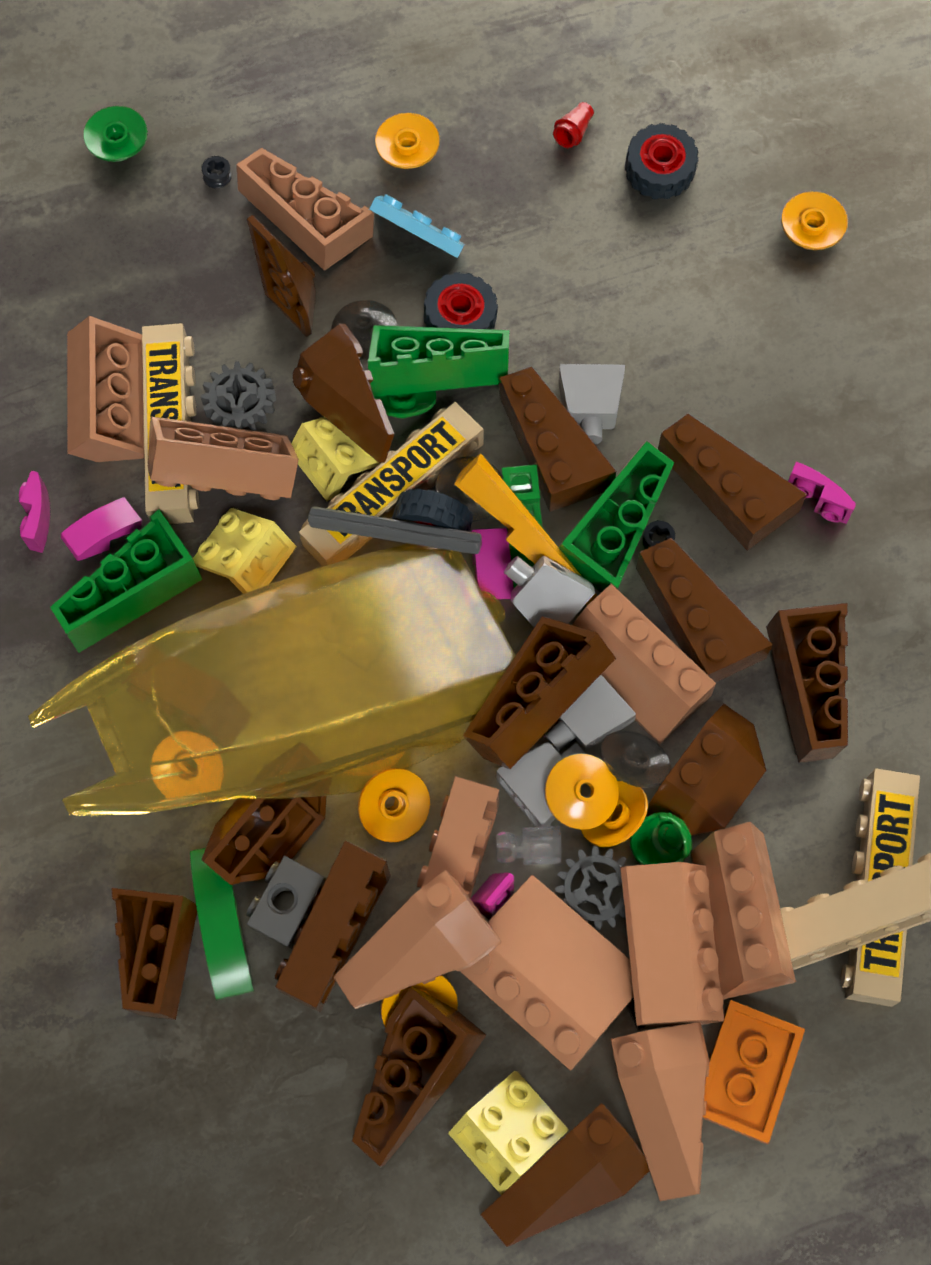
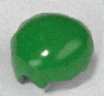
(654, 846)

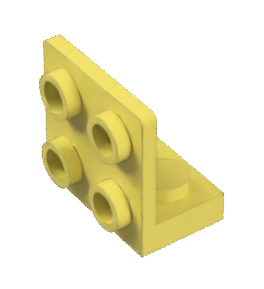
(328, 456)
(245, 550)
(508, 1131)

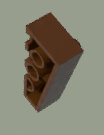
(333, 926)

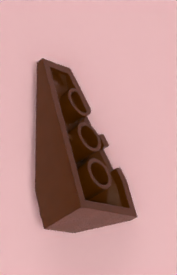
(284, 278)
(340, 390)
(419, 1061)
(577, 1175)

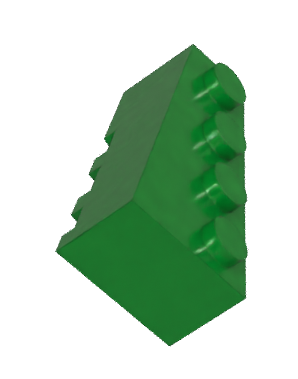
(435, 358)
(613, 526)
(127, 584)

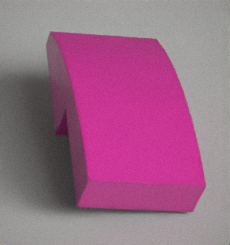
(832, 502)
(36, 503)
(95, 530)
(492, 562)

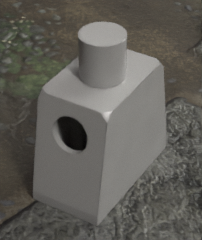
(592, 395)
(547, 590)
(592, 717)
(527, 781)

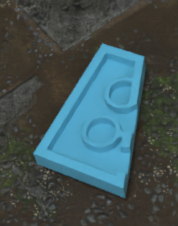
(417, 224)

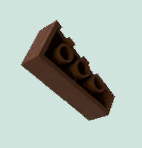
(565, 457)
(730, 482)
(699, 613)
(812, 677)
(537, 689)

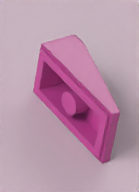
(494, 893)

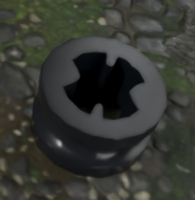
(213, 179)
(660, 528)

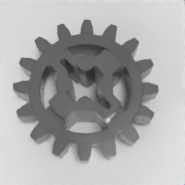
(224, 391)
(580, 895)

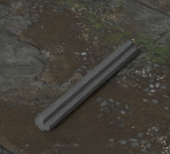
(395, 530)

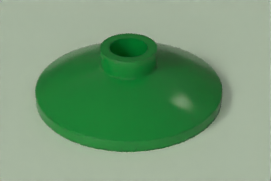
(112, 124)
(408, 404)

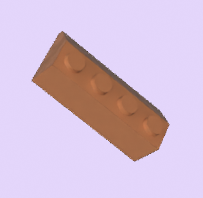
(104, 392)
(221, 458)
(648, 667)
(744, 911)
(671, 944)

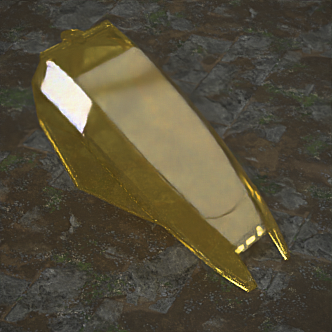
(294, 686)

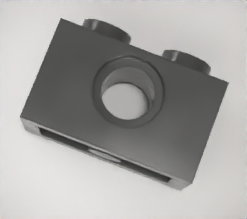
(284, 924)

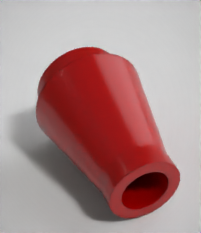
(571, 127)

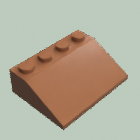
(553, 973)

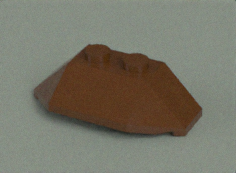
(712, 774)
(259, 833)

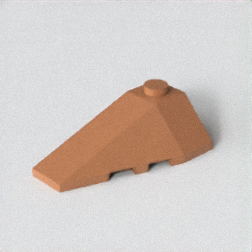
(424, 939)
(665, 1091)

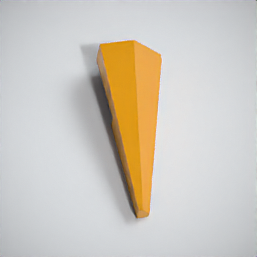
(524, 533)

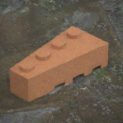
(306, 212)
(463, 833)

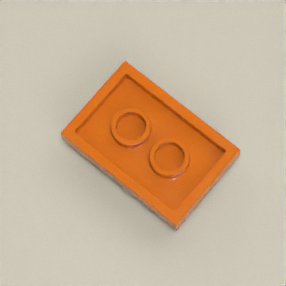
(750, 1071)

